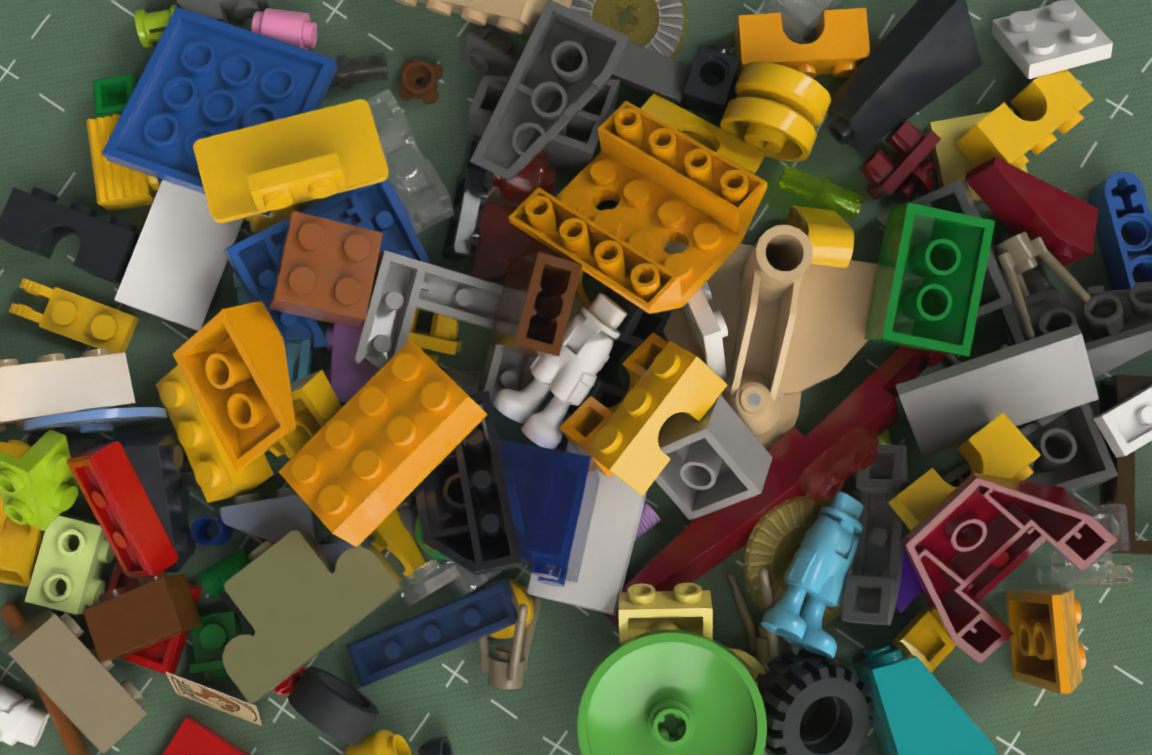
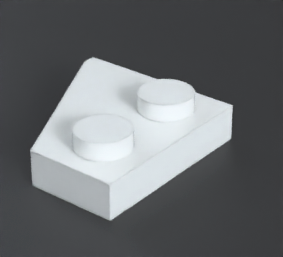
(707, 329)

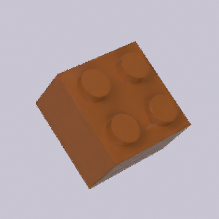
(326, 270)

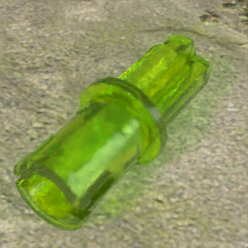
(821, 192)

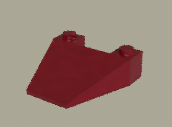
(981, 538)

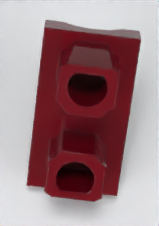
(888, 175)

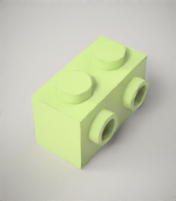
(70, 565)

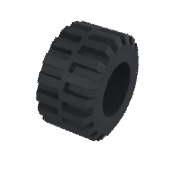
(842, 710)

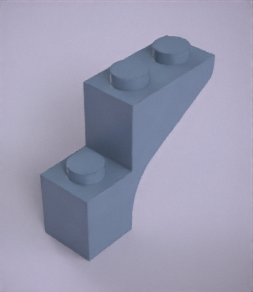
(279, 516)

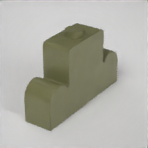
(299, 606)

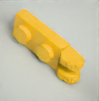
(79, 318)

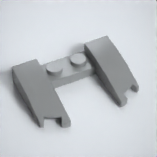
(409, 284)

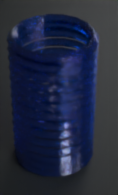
(200, 526)

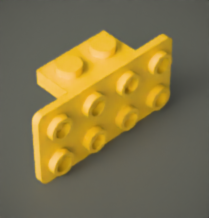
(290, 161)

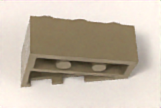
(75, 678)

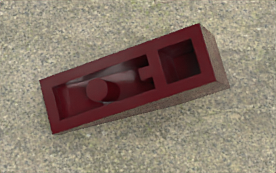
(1036, 208)

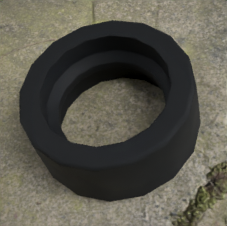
(333, 705)

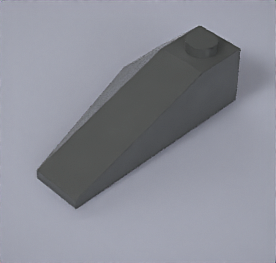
(553, 80)
(1112, 322)

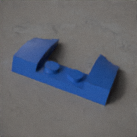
(368, 207)

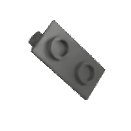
(489, 53)

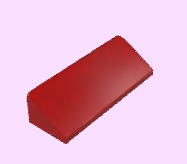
(123, 510)

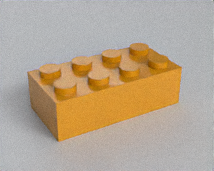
(382, 444)

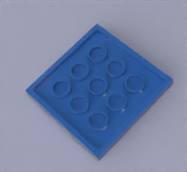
(209, 83)

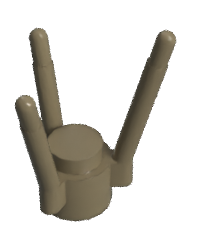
(1017, 257)
(766, 644)
(510, 662)

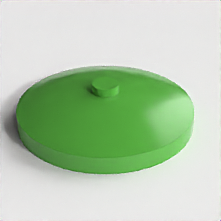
(671, 698)

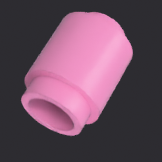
(286, 26)

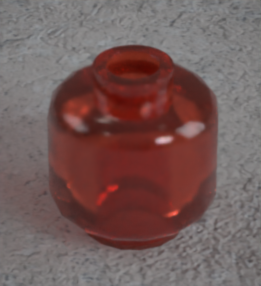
(534, 175)

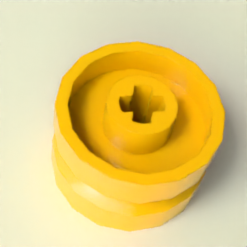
(776, 110)

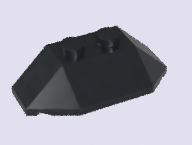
(467, 502)

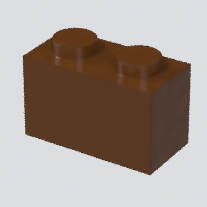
(142, 616)

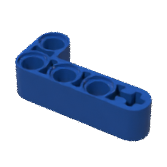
(1119, 256)

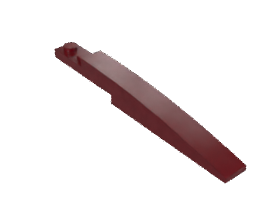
(727, 530)

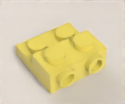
(651, 610)

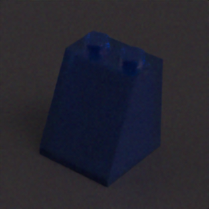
(550, 507)

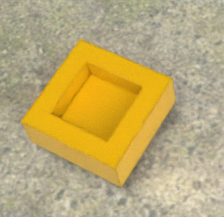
(925, 639)

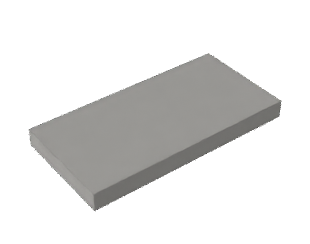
(1020, 380)

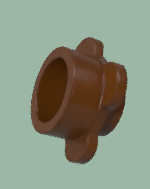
(415, 70)

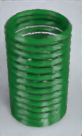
(212, 583)

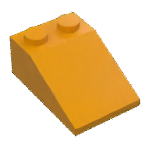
(241, 380)
(1046, 638)

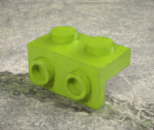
(39, 482)

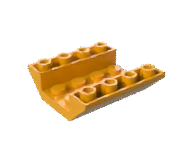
(664, 194)

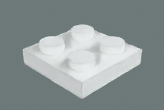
(1051, 38)

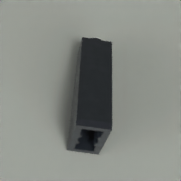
(905, 72)

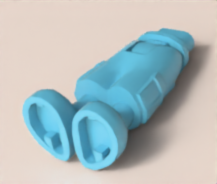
(819, 575)

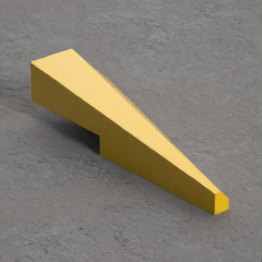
(313, 407)

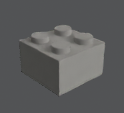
(711, 460)

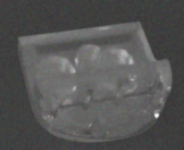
(434, 576)

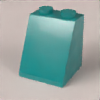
(914, 710)

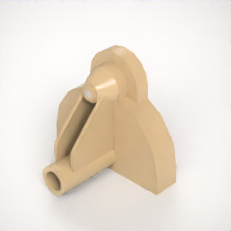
(785, 325)

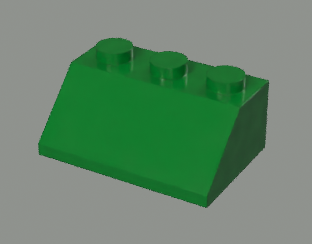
(929, 279)

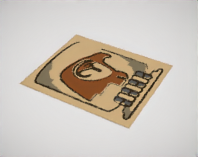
(214, 699)

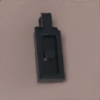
(468, 199)

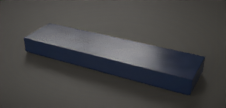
(434, 632)

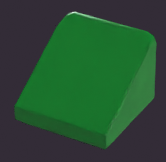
(113, 94)

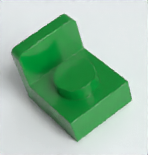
(210, 642)

